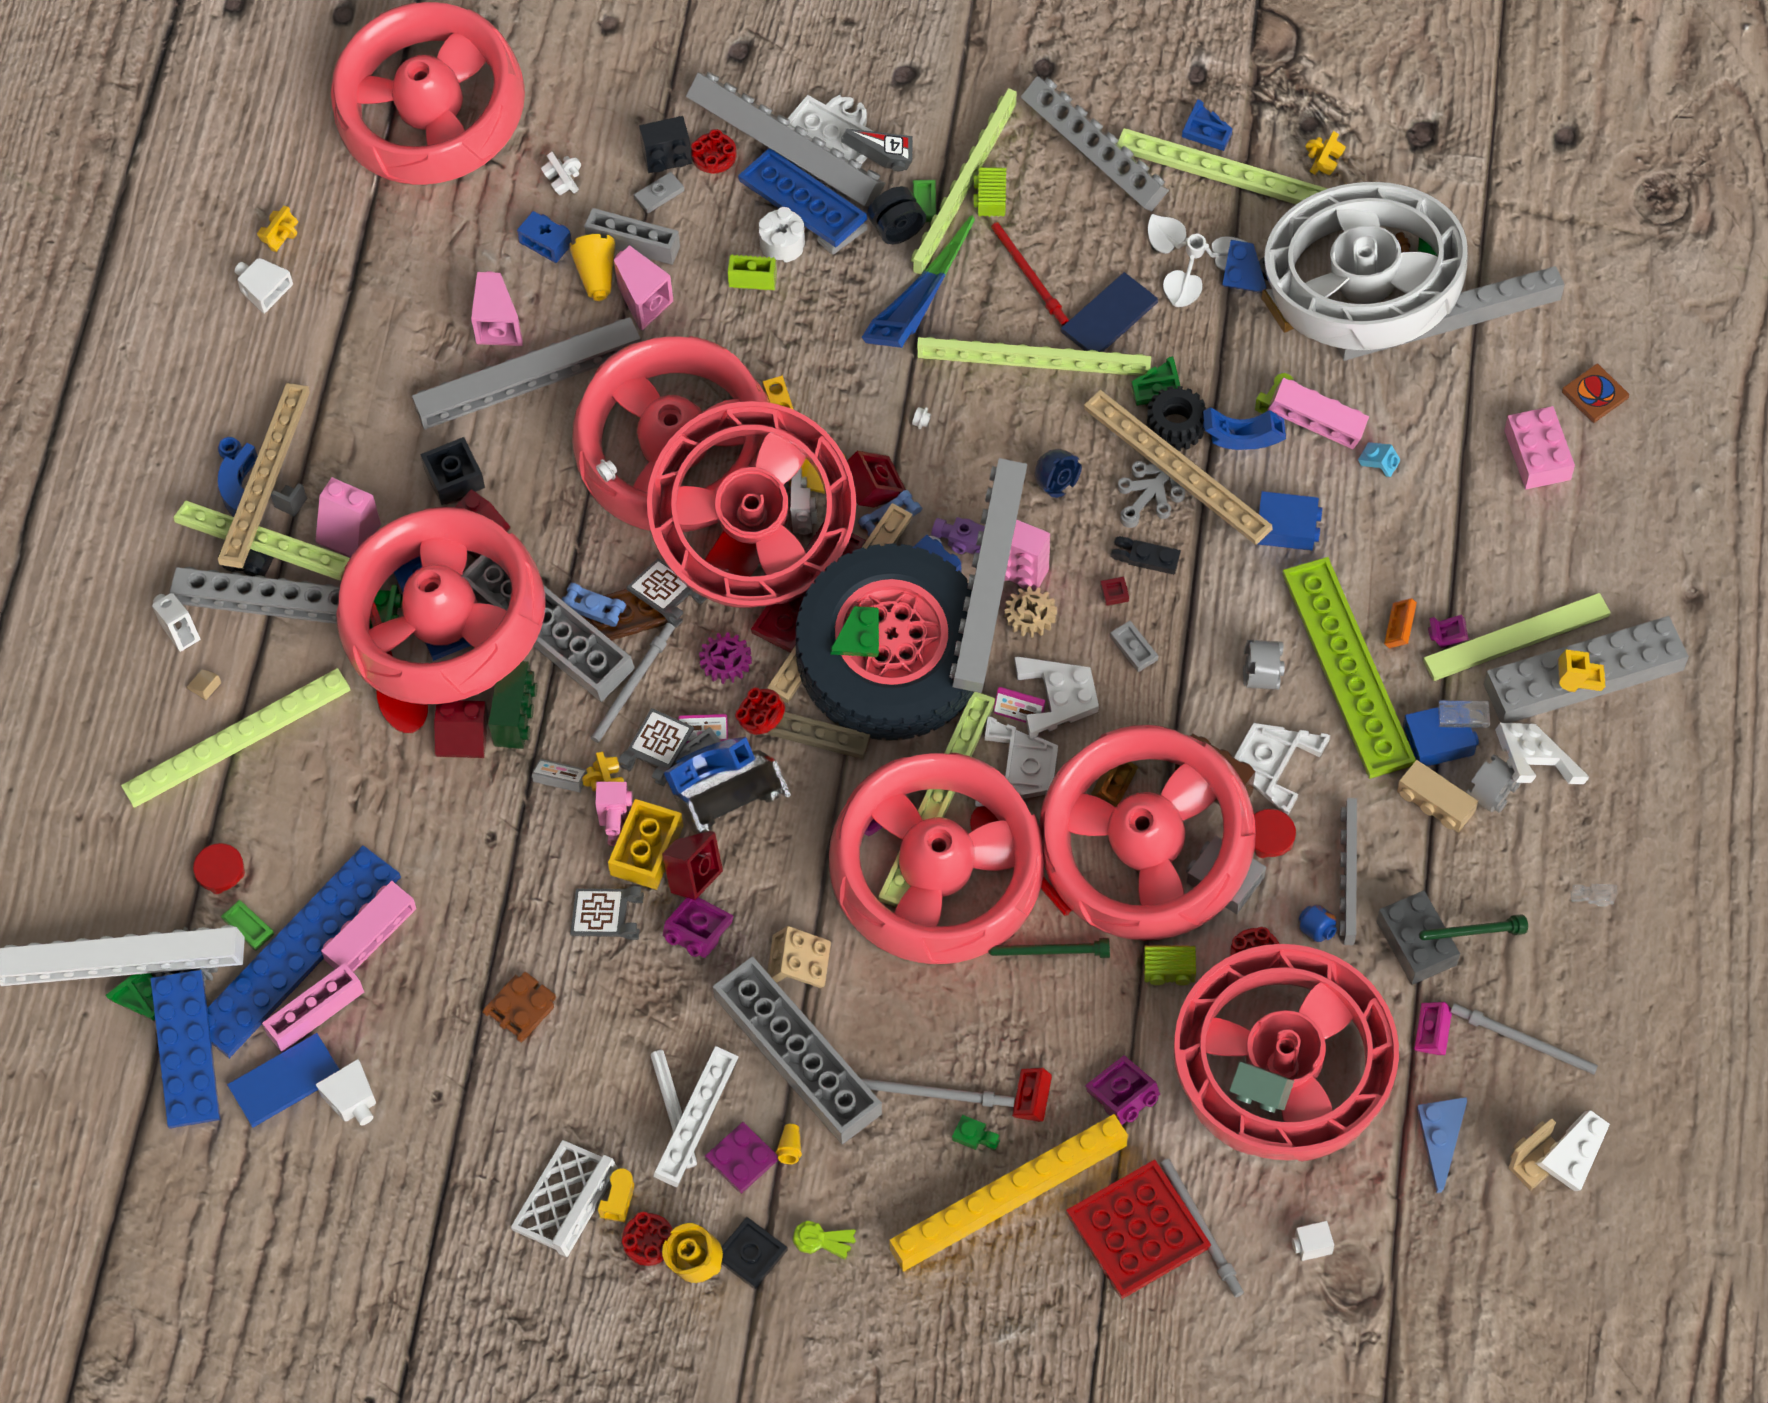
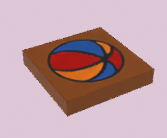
(1595, 393)

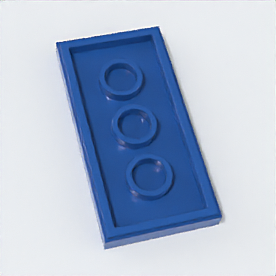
(283, 1080)

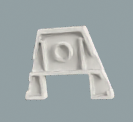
(1068, 692)
(1530, 745)
(1268, 752)
(1029, 762)

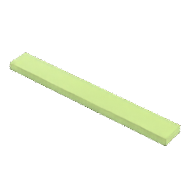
(265, 541)
(1516, 637)

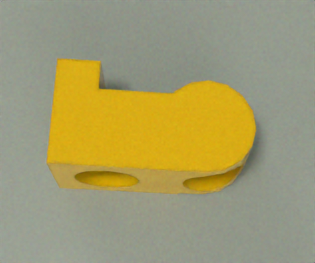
(779, 393)
(619, 1198)

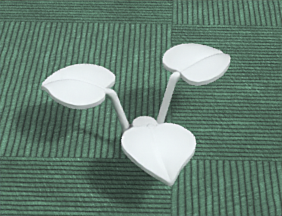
(1168, 233)

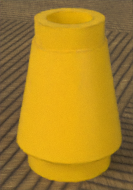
(789, 1146)

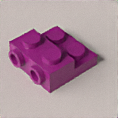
(696, 926)
(1124, 1090)

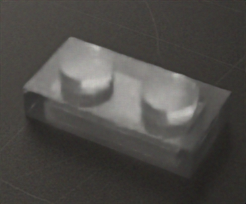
(1464, 714)

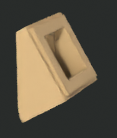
(204, 684)

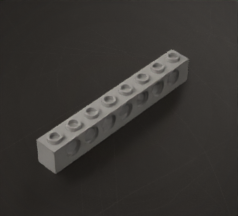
(1037, 97)
(256, 600)

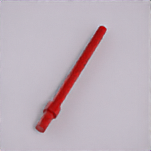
(1052, 305)

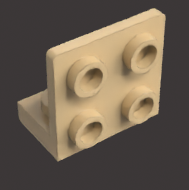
(799, 957)
(1529, 1151)

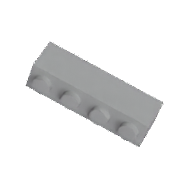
(648, 239)

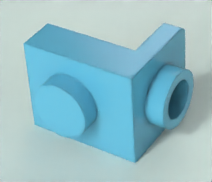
(1380, 456)

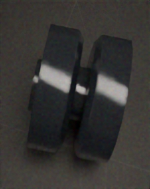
(896, 215)

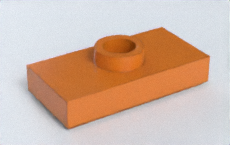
(1400, 623)

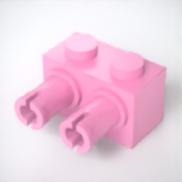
(613, 807)

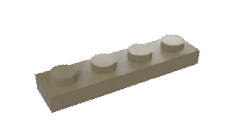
(822, 735)

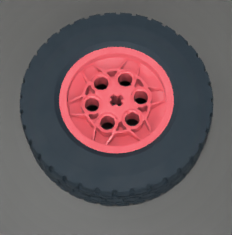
(898, 694)

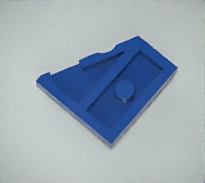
(1206, 128)
(1243, 268)

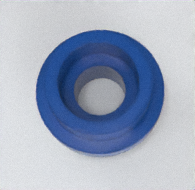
(227, 443)

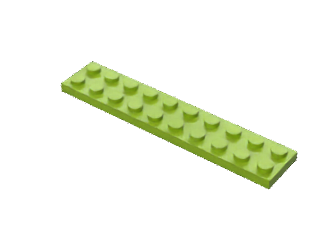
(1349, 668)

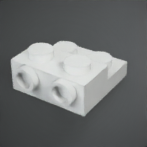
(802, 505)

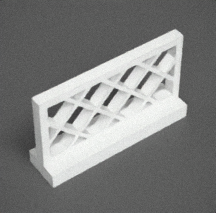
(584, 1204)

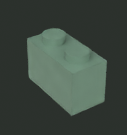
(1261, 1086)

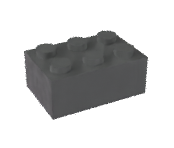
(1401, 927)

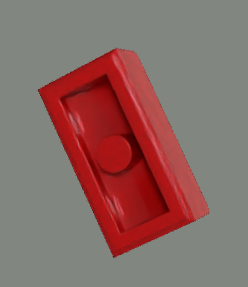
(1032, 1094)

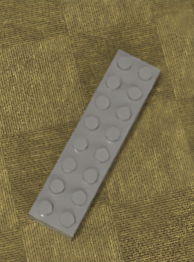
(564, 635)
(1627, 656)
(797, 1050)

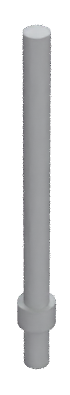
(656, 646)
(1476, 1018)
(987, 1098)
(1225, 1269)

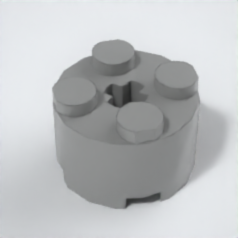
(1263, 664)
(1493, 784)

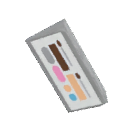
(558, 775)

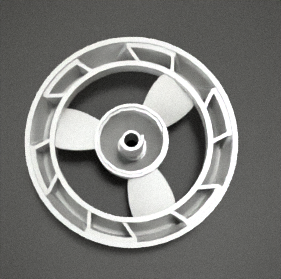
(1368, 265)

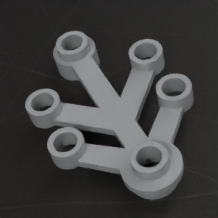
(1151, 487)

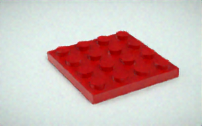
(1138, 1229)

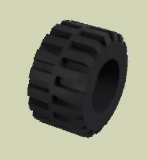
(1181, 403)

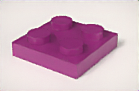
(741, 1157)

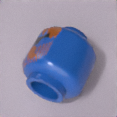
(1317, 923)

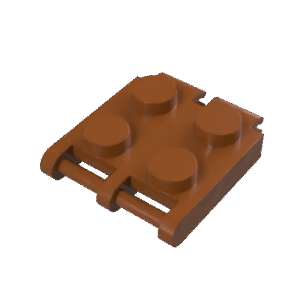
(521, 1005)

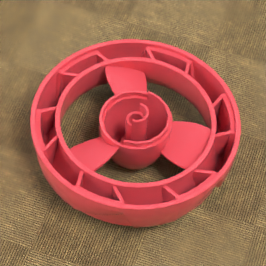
(427, 92)
(625, 381)
(787, 443)
(439, 606)
(1189, 791)
(937, 858)
(1288, 1046)

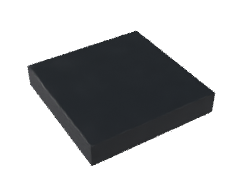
(751, 1252)

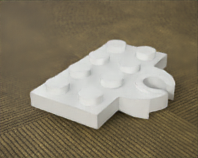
(831, 121)

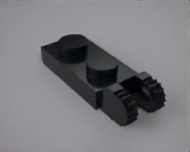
(1146, 555)

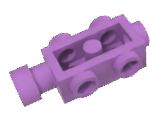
(961, 536)

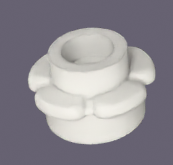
(921, 417)
(606, 470)

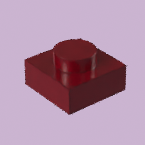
(1114, 591)

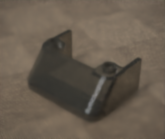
(731, 790)

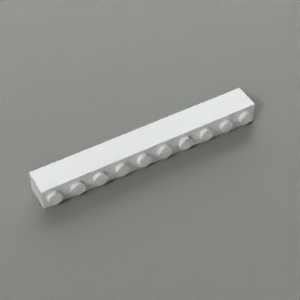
(121, 955)

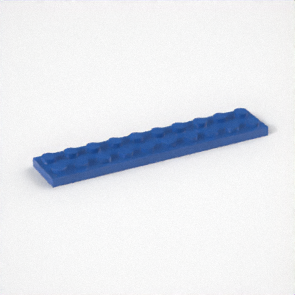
(295, 951)

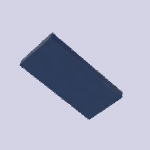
(1109, 314)

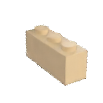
(1437, 796)

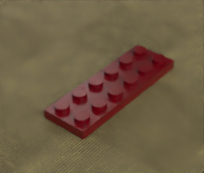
(778, 620)

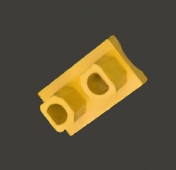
(1322, 151)
(280, 227)
(603, 768)

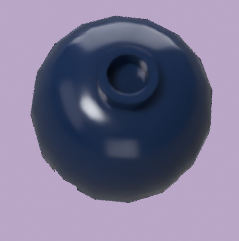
(1056, 471)

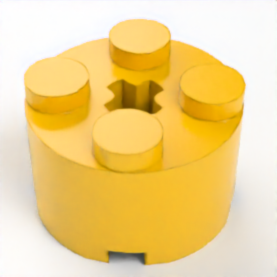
(692, 1253)

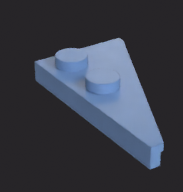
(1440, 1131)

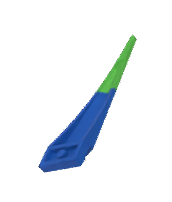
(906, 312)

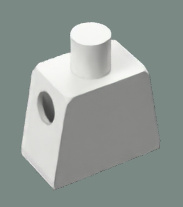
(263, 282)
(169, 611)
(348, 1093)

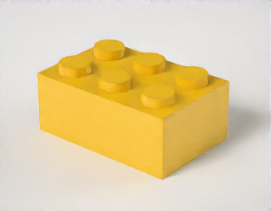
(642, 841)

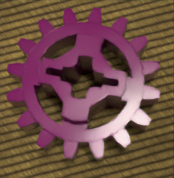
(724, 647)

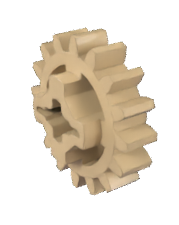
(1031, 603)

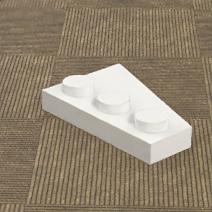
(1576, 1150)

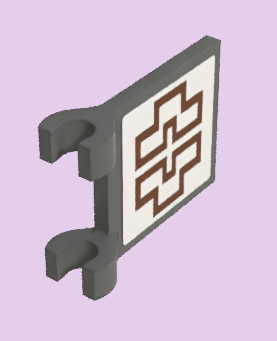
(663, 591)
(657, 743)
(604, 912)

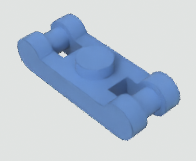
(904, 498)
(594, 605)

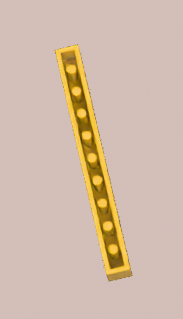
(1008, 1192)

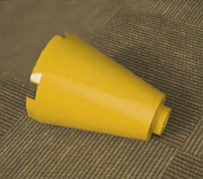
(594, 263)

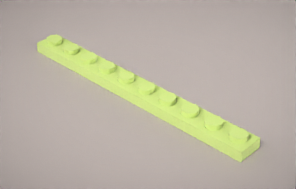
(1217, 167)
(960, 187)
(1033, 356)
(235, 738)
(937, 800)

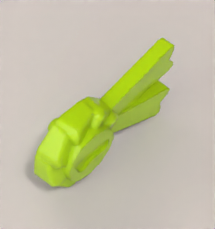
(810, 1238)

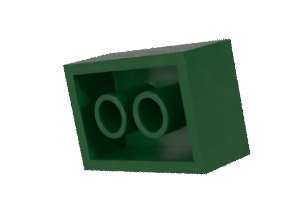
(513, 707)

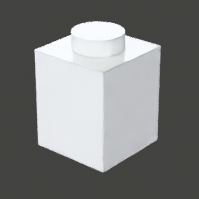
(1313, 1241)

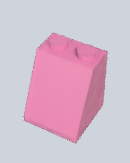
(642, 285)
(494, 313)
(345, 517)

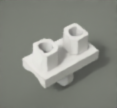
(565, 169)

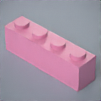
(1318, 413)
(369, 928)
(313, 1007)

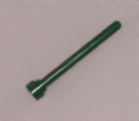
(1515, 925)
(1100, 948)

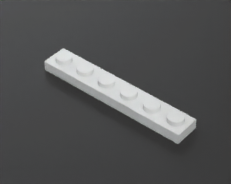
(695, 1116)

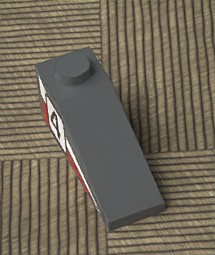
(885, 149)

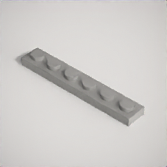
(1349, 861)

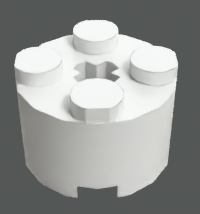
(782, 235)

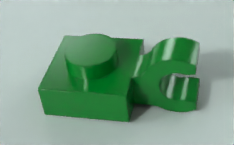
(972, 1133)

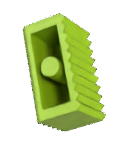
(991, 191)
(752, 272)
(1169, 964)

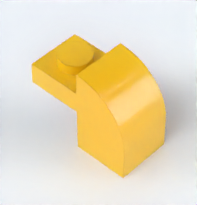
(1578, 672)

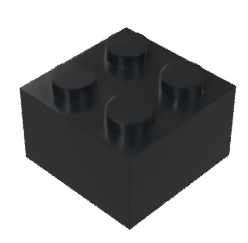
(665, 144)
(452, 470)

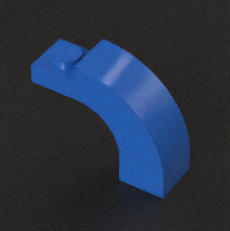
(1244, 433)
(232, 474)
(707, 761)

